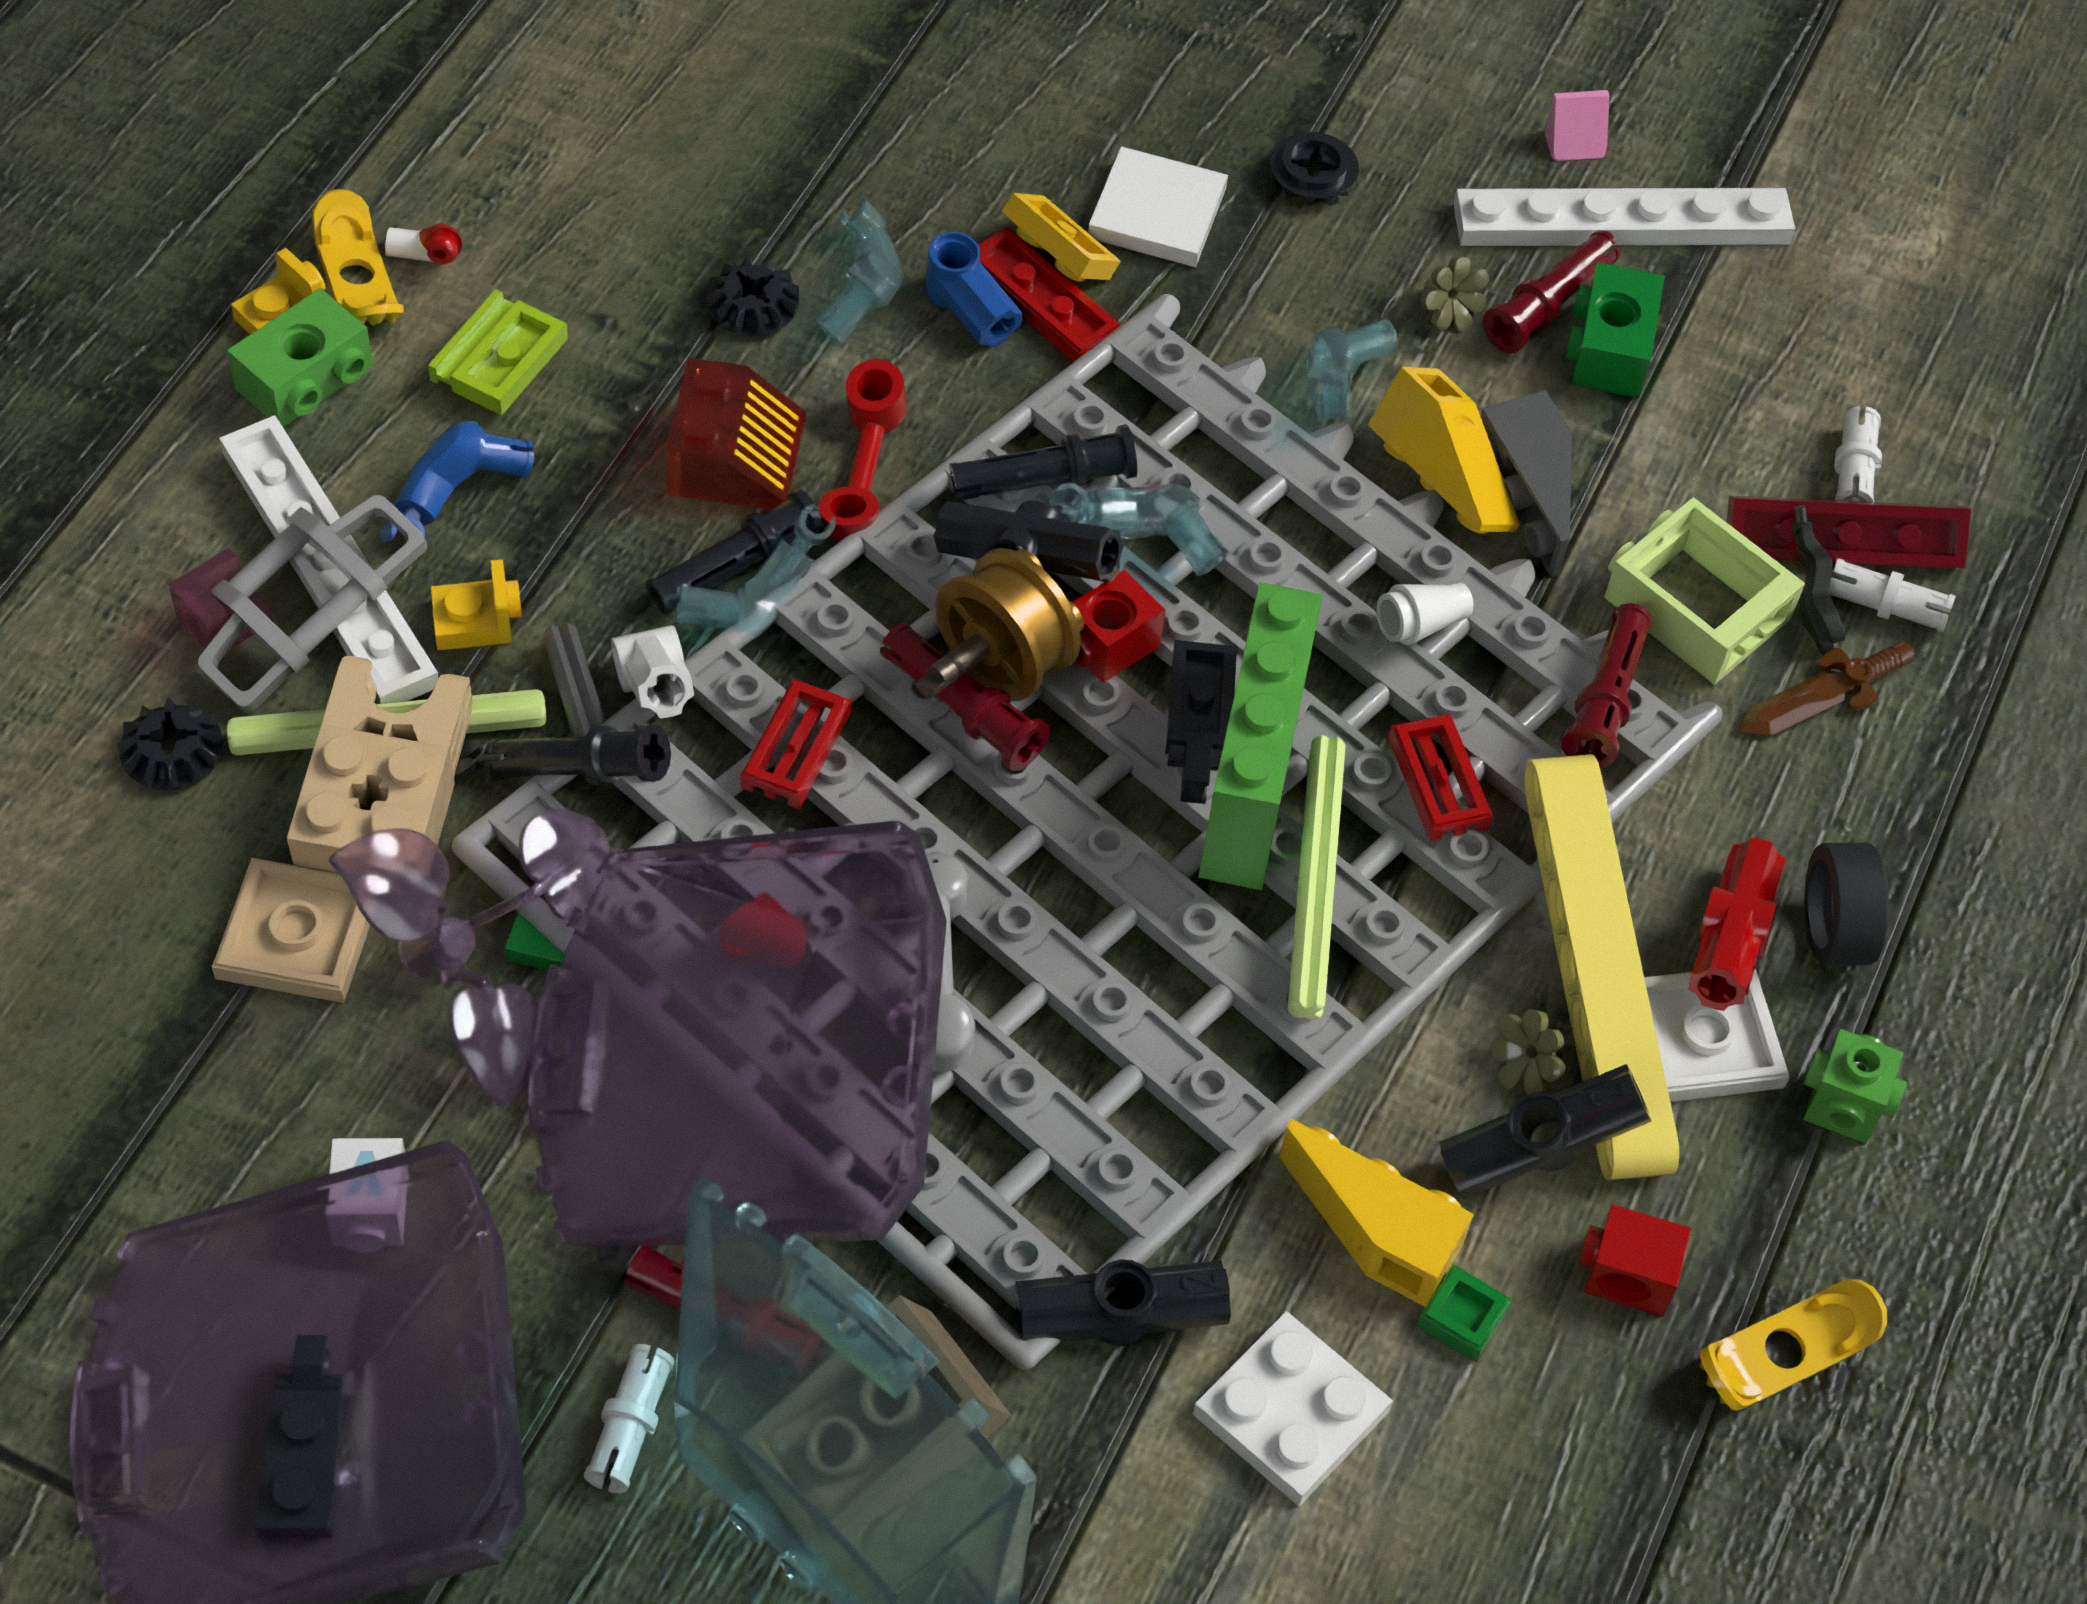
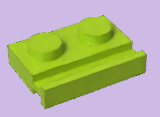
(498, 352)

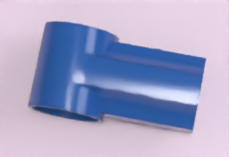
(963, 284)

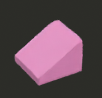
(1578, 125)

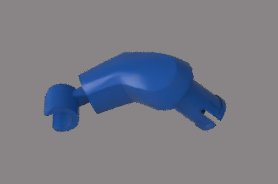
(448, 462)

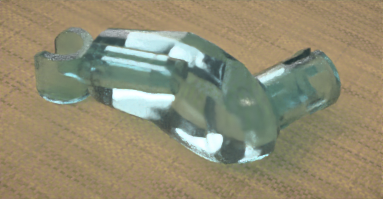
(870, 279)
(1334, 358)
(1146, 513)
(759, 600)

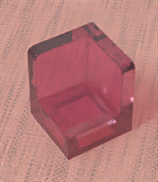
(197, 609)

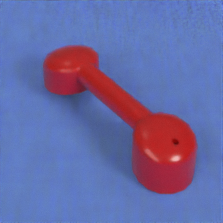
(875, 407)

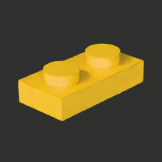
(1050, 229)

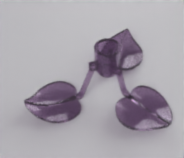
(397, 890)

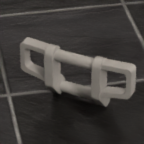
(292, 650)

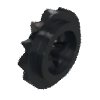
(1336, 166)
(748, 314)
(194, 753)

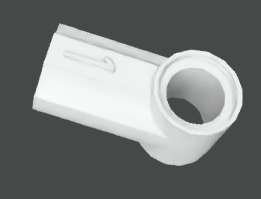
(647, 658)

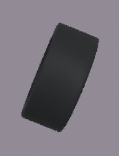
(1846, 904)

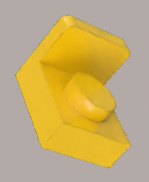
(293, 284)
(476, 611)

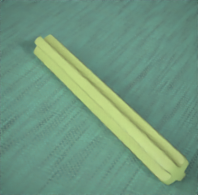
(301, 728)
(1316, 878)

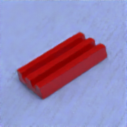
(778, 782)
(1453, 819)

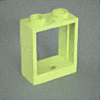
(1728, 555)

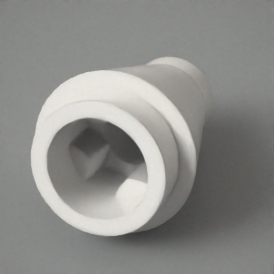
(1419, 610)

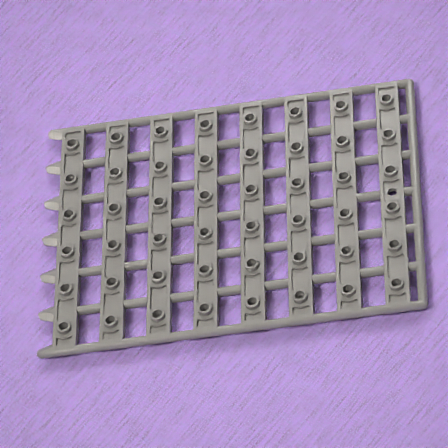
(1144, 887)

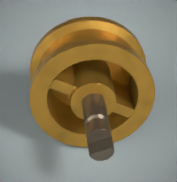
(1004, 626)

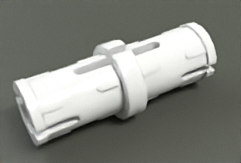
(1858, 457)
(1891, 595)
(629, 1418)

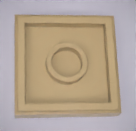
(292, 932)

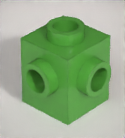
(1854, 1085)

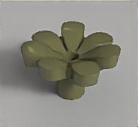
(1453, 293)
(1530, 1051)

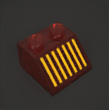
(732, 437)

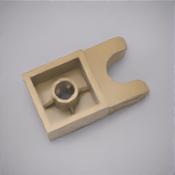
(378, 765)

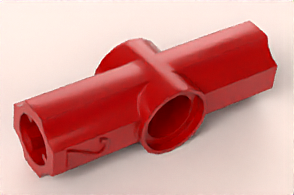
(1737, 924)

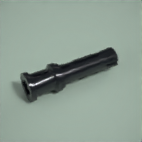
(1070, 462)
(737, 552)
(599, 754)

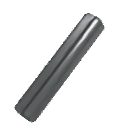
(573, 680)

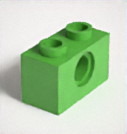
(300, 358)

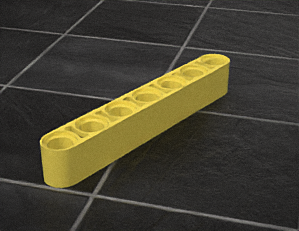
(1599, 953)

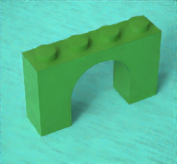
(1260, 736)

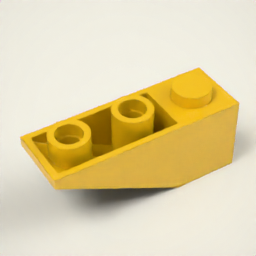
(1444, 440)
(1383, 1220)

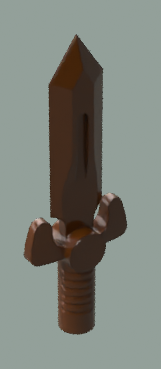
(1827, 689)

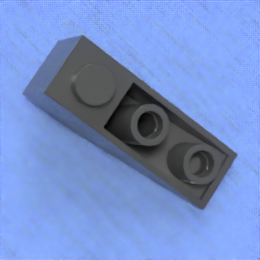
(1535, 463)

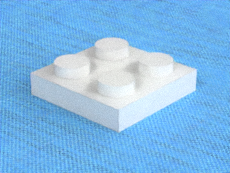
(1292, 1408)

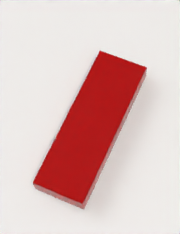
(1045, 295)

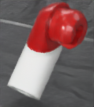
(433, 244)

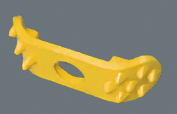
(345, 239)
(1825, 1325)

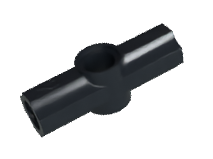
(1036, 527)
(1504, 1147)
(1165, 1297)

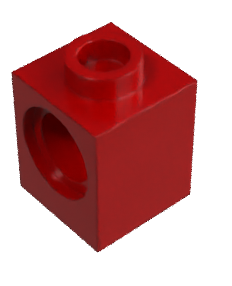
(1134, 622)
(1634, 1259)

